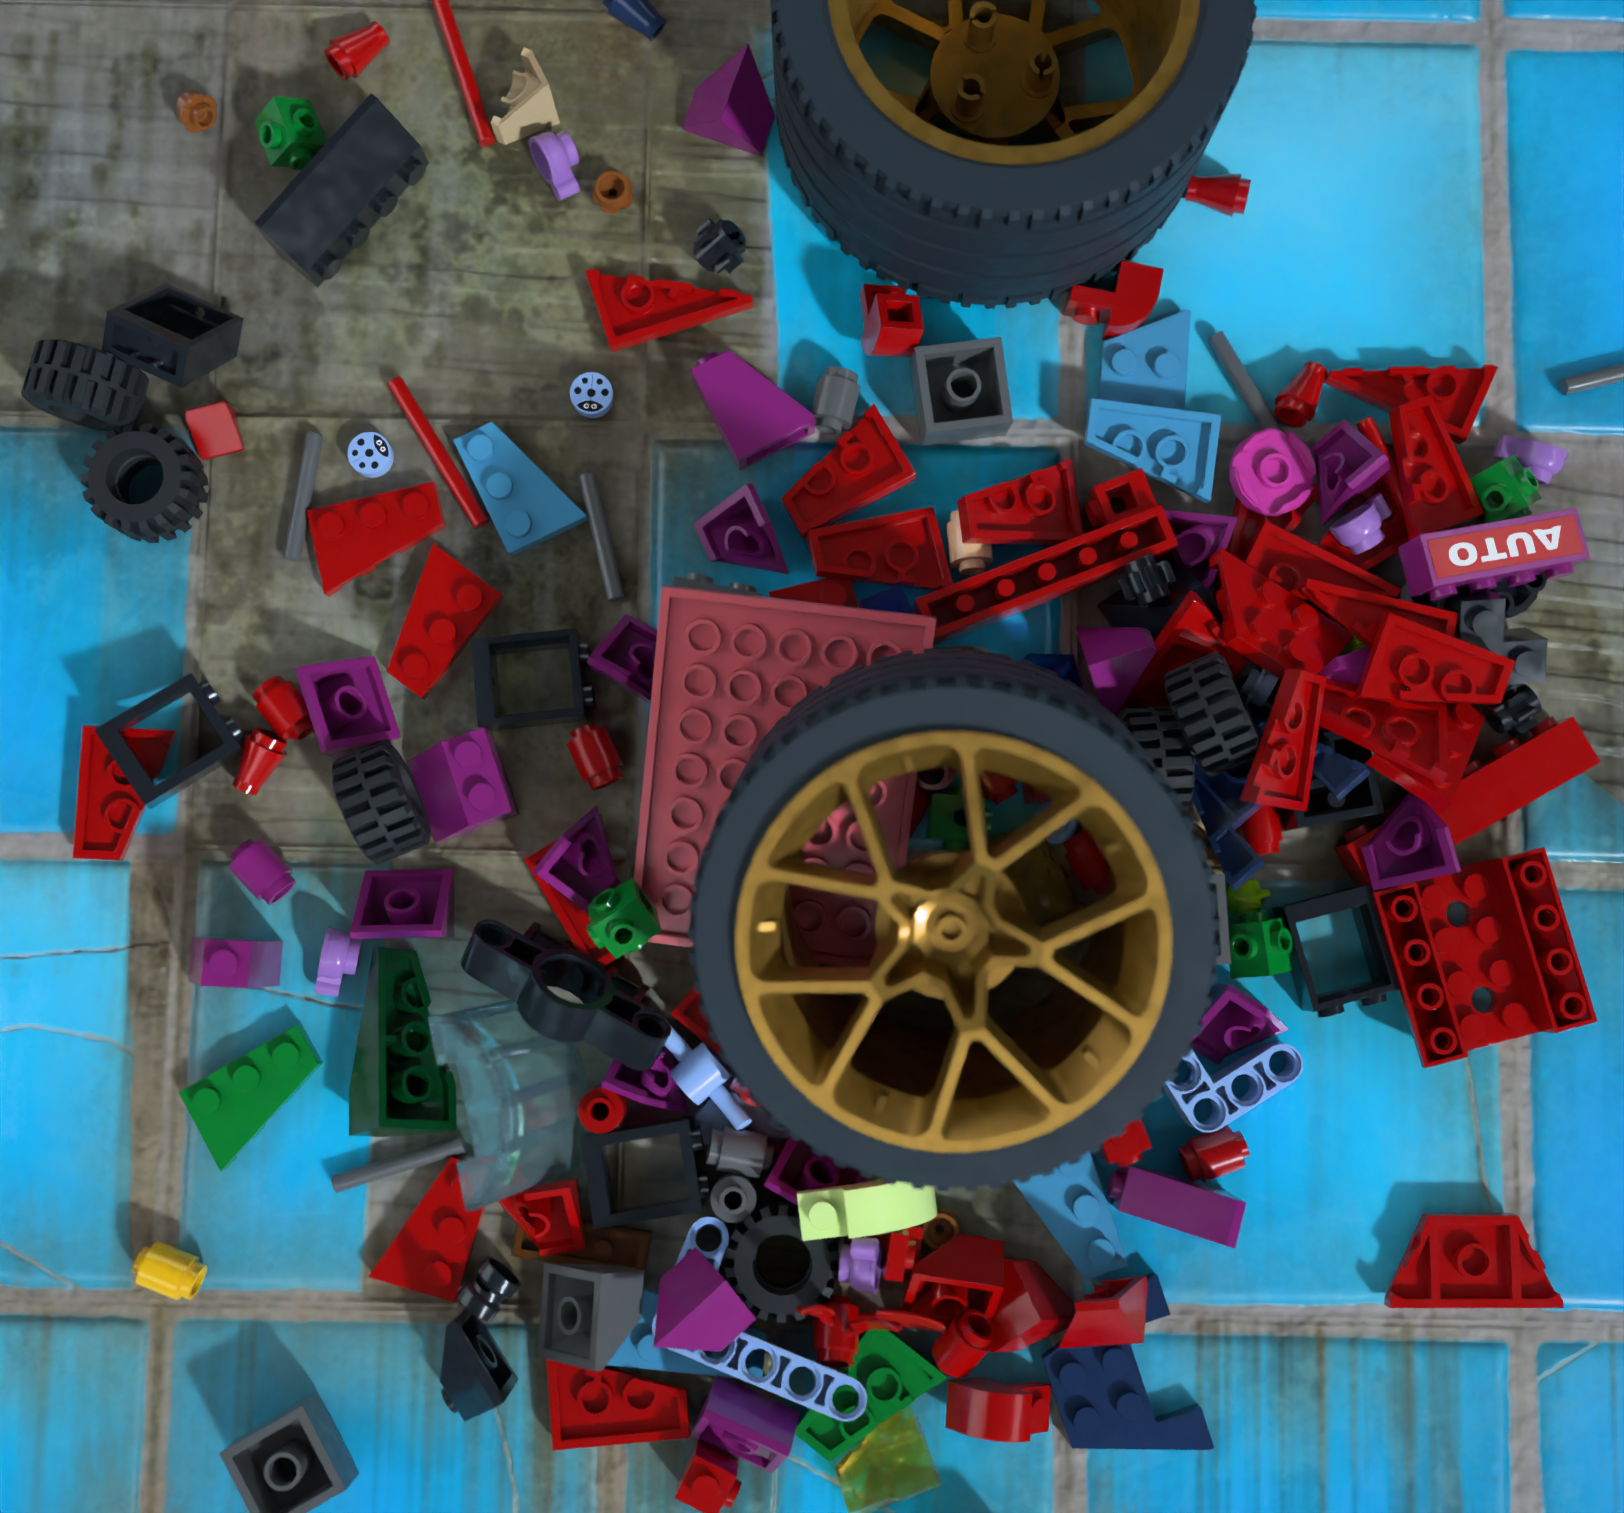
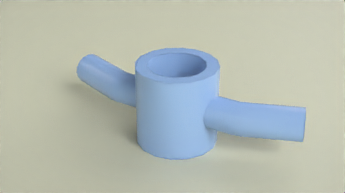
(702, 1076)

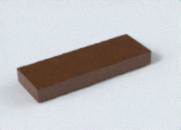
(604, 1246)

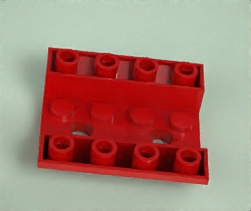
(1509, 944)

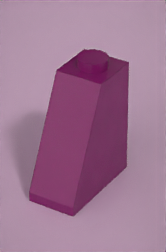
(749, 409)
(235, 962)
(1177, 1203)

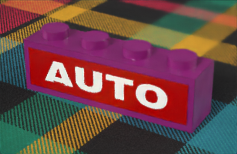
(1493, 553)

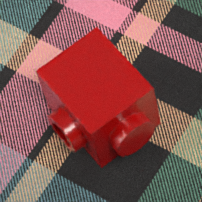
(1127, 1147)
(708, 1480)

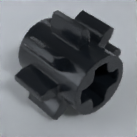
(719, 246)
(1147, 580)
(1514, 712)

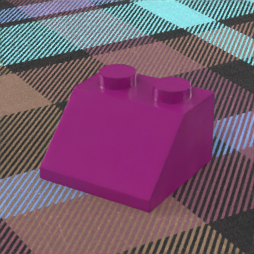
(463, 784)

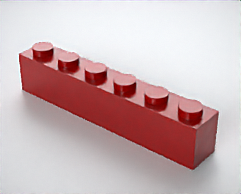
(1046, 574)
(1495, 787)

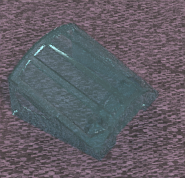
(517, 1100)

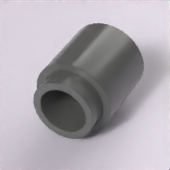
(835, 400)
(739, 1151)
(733, 1182)

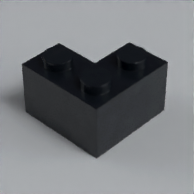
(1482, 624)
(1322, 804)

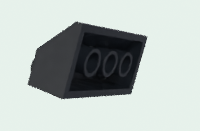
(343, 192)

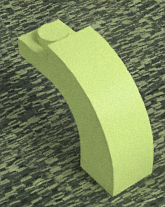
(863, 1209)

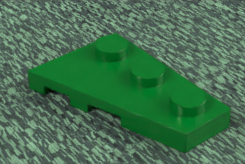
(246, 1093)
(892, 1378)

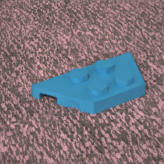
(1147, 364)

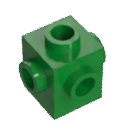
(290, 132)
(1506, 490)
(941, 819)
(622, 919)
(1259, 946)

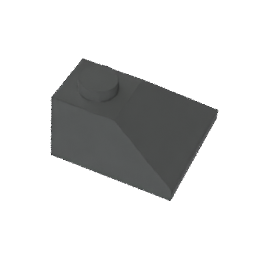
(587, 1312)

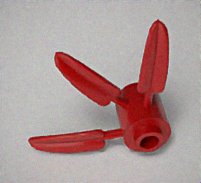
(840, 1323)

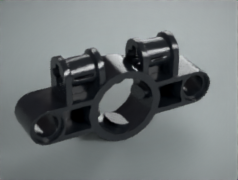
(611, 1007)

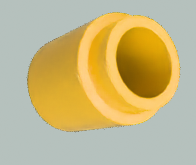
(169, 1271)

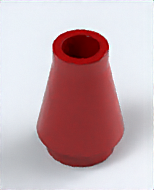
(355, 50)
(1220, 192)
(1300, 398)
(258, 760)

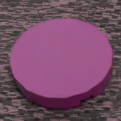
(1272, 472)

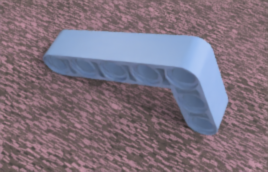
(1218, 1086)
(783, 1361)

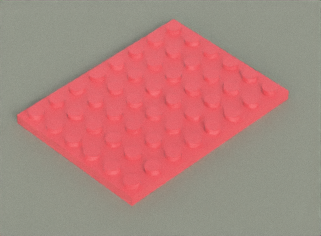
(718, 687)

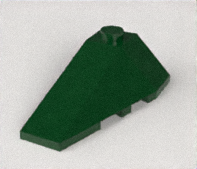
(395, 1068)

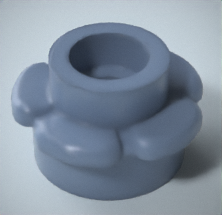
(1259, 687)

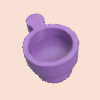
(553, 158)
(1537, 456)
(1362, 525)
(338, 957)
(861, 1264)

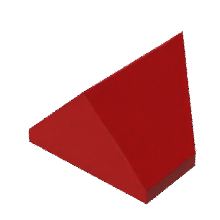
(549, 1215)
(1029, 1307)
(1110, 1314)

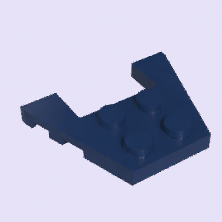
(1223, 812)
(1106, 1399)

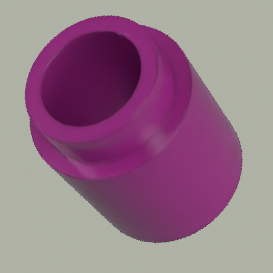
(262, 871)

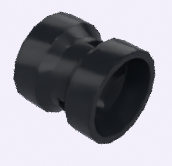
(488, 1289)

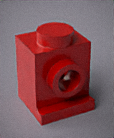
(1129, 490)

